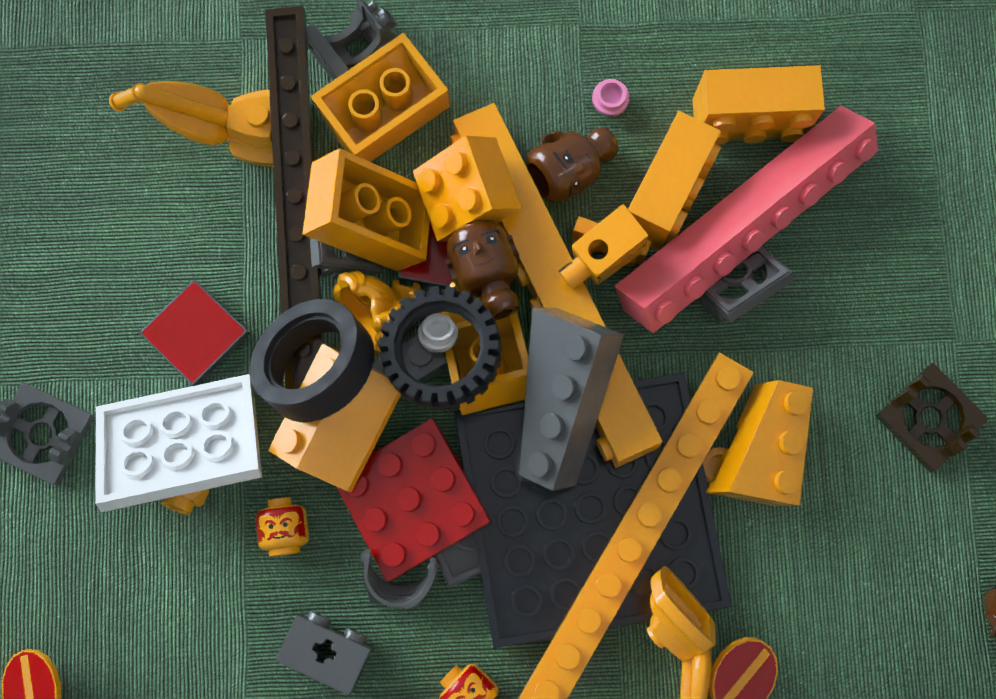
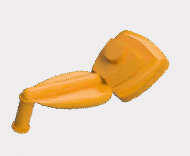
(207, 116)
(684, 629)

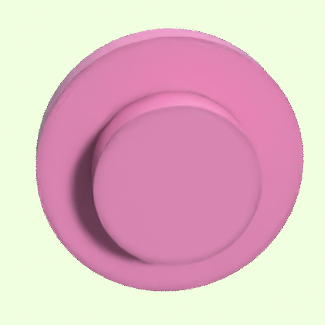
(610, 97)

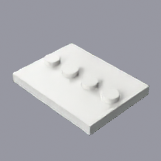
(176, 443)

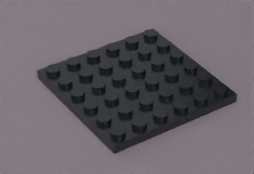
(550, 540)

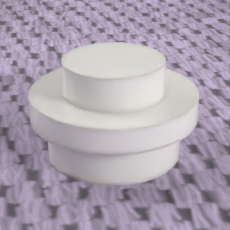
(438, 333)

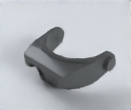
(396, 595)

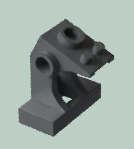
(368, 22)

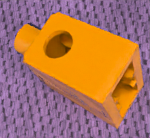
(617, 237)

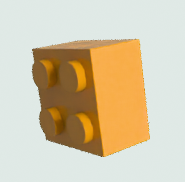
(466, 185)
(511, 375)

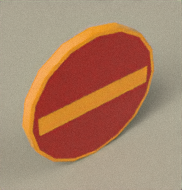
(744, 671)
(31, 676)

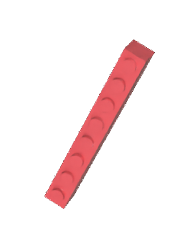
(747, 218)

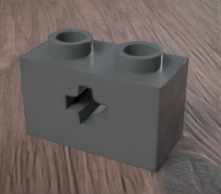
(302, 655)

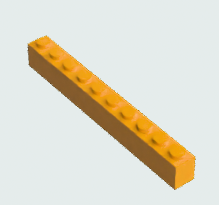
(623, 420)

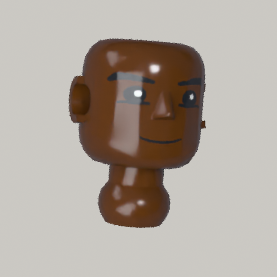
(569, 162)
(485, 265)

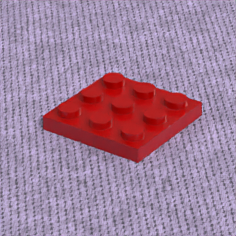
(414, 501)

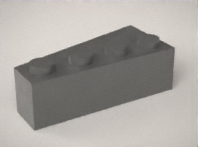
(564, 394)

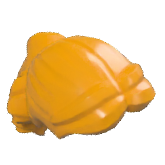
(367, 300)

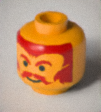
(282, 527)
(468, 684)

